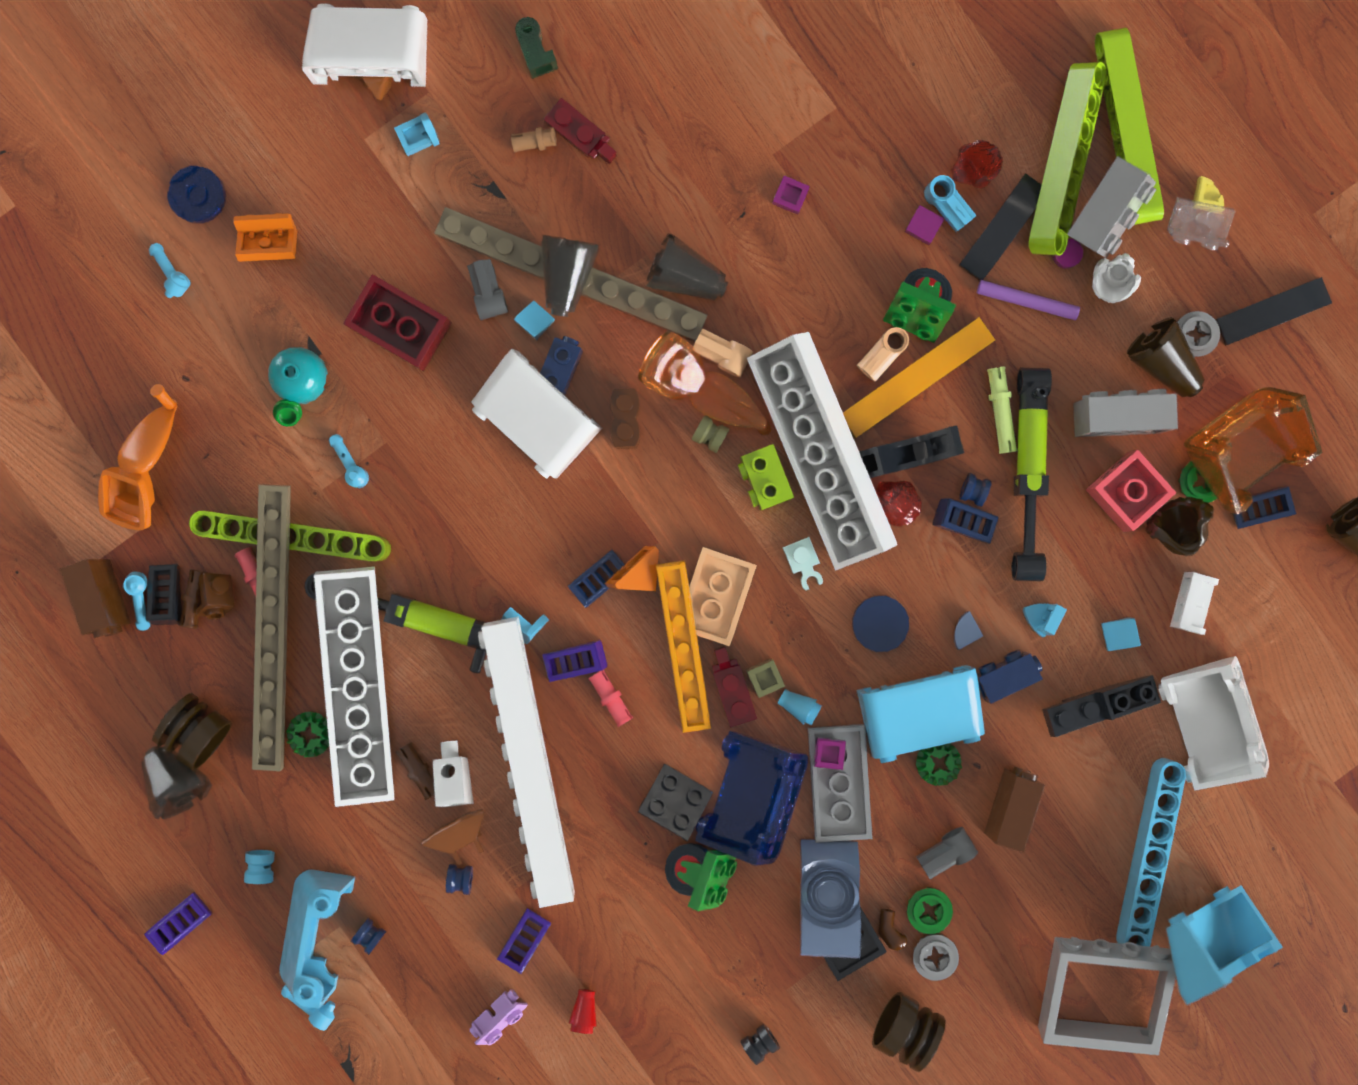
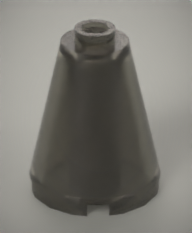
(566, 271)
(685, 271)

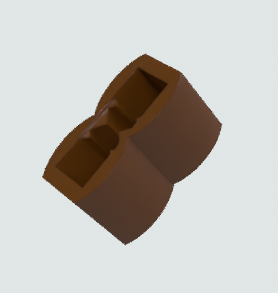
(625, 409)

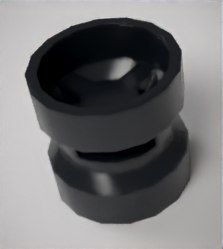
(760, 1044)

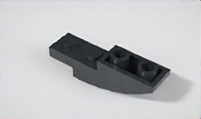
(1101, 705)

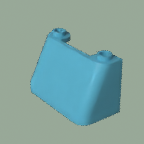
(922, 713)
(313, 897)
(1218, 943)

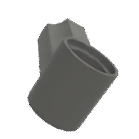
(488, 296)
(953, 849)

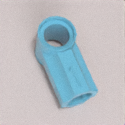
(951, 206)

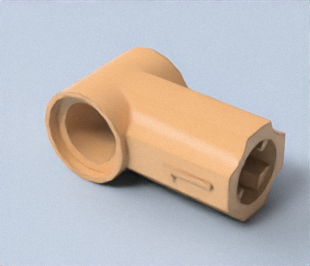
(728, 355)
(882, 355)

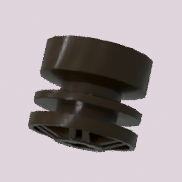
(187, 728)
(909, 1032)

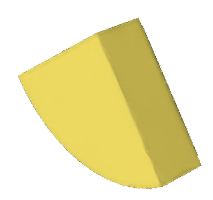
(1208, 192)

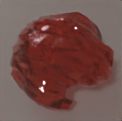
(977, 164)
(899, 502)

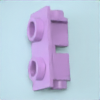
(489, 1026)

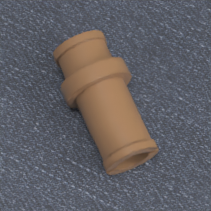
(535, 139)

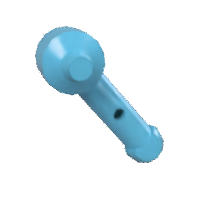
(176, 281)
(355, 475)
(135, 585)
(318, 1018)

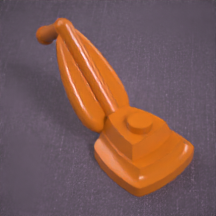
(127, 490)

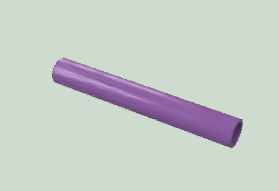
(1028, 300)

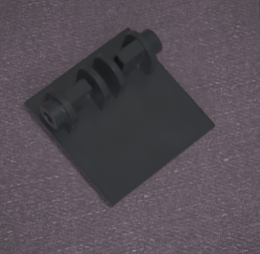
(675, 802)

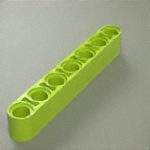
(1127, 112)
(1067, 158)
(304, 536)

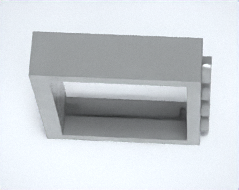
(1104, 1035)

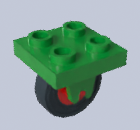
(922, 304)
(700, 874)

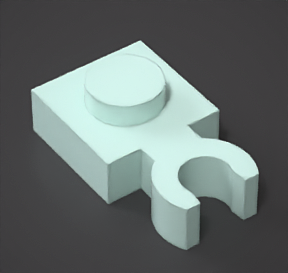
(802, 558)

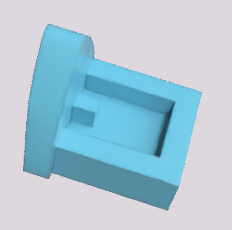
(417, 134)
(1044, 618)
(527, 629)

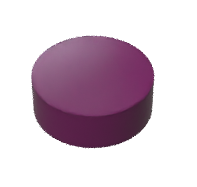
(1071, 255)

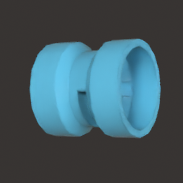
(259, 866)

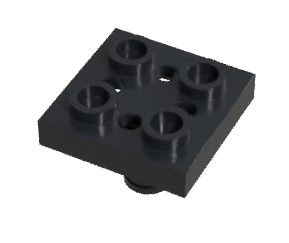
(870, 949)

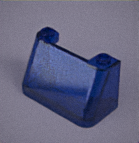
(754, 799)

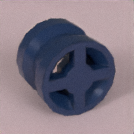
(975, 489)
(459, 879)
(368, 936)

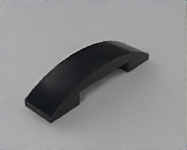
(1002, 228)
(1273, 311)

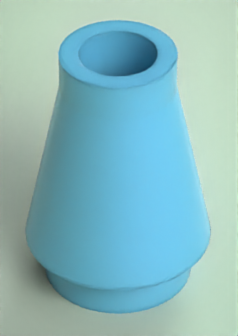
(801, 707)

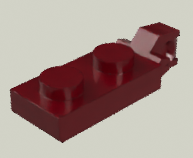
(579, 131)
(733, 689)

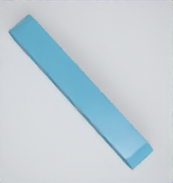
(1146, 842)

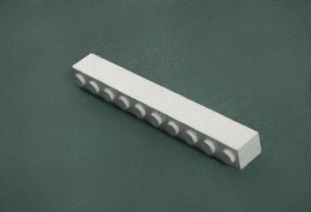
(528, 761)

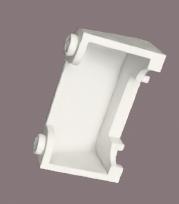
(366, 44)
(534, 414)
(1216, 724)

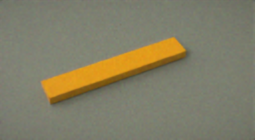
(917, 377)
(683, 646)

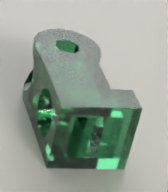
(530, 40)

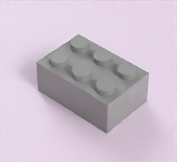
(1113, 208)
(1125, 413)

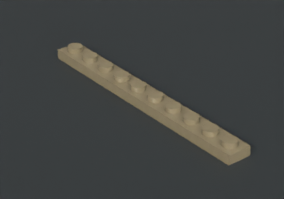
(599, 285)
(271, 626)

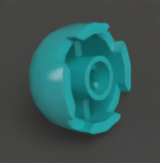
(297, 375)

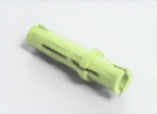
(1002, 409)

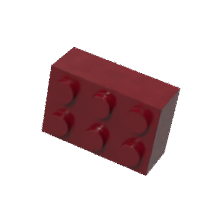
(397, 322)

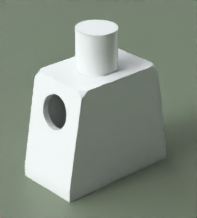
(454, 789)

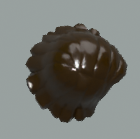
(1181, 525)

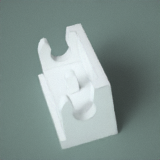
(1193, 602)

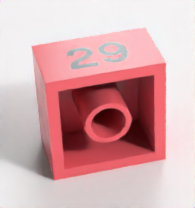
(1131, 491)

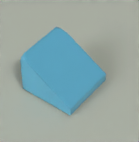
(534, 320)
(1121, 634)

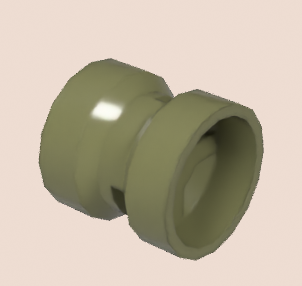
(710, 434)

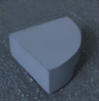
(966, 631)

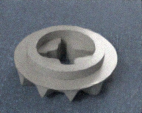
(1207, 326)
(947, 963)

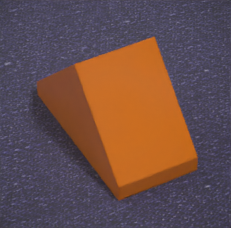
(638, 572)

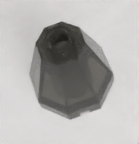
(171, 783)

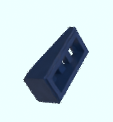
(1287, 504)
(947, 520)
(580, 594)

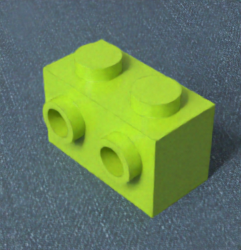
(765, 477)

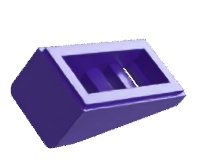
(598, 657)
(160, 940)
(511, 962)

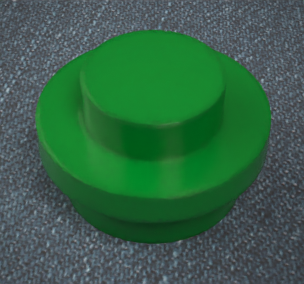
(287, 412)

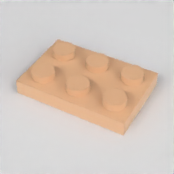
(719, 594)

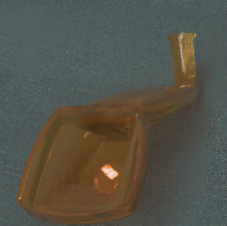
(677, 371)

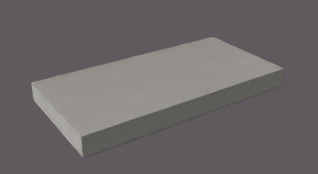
(843, 795)

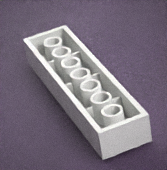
(822, 450)
(354, 685)

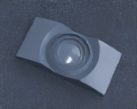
(829, 899)

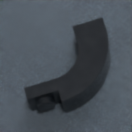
(912, 452)

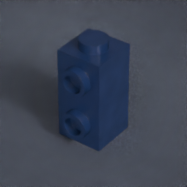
(562, 363)
(1009, 676)

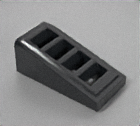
(174, 594)

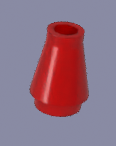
(583, 1013)

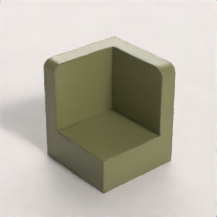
(765, 677)

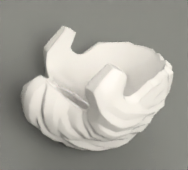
(1115, 278)

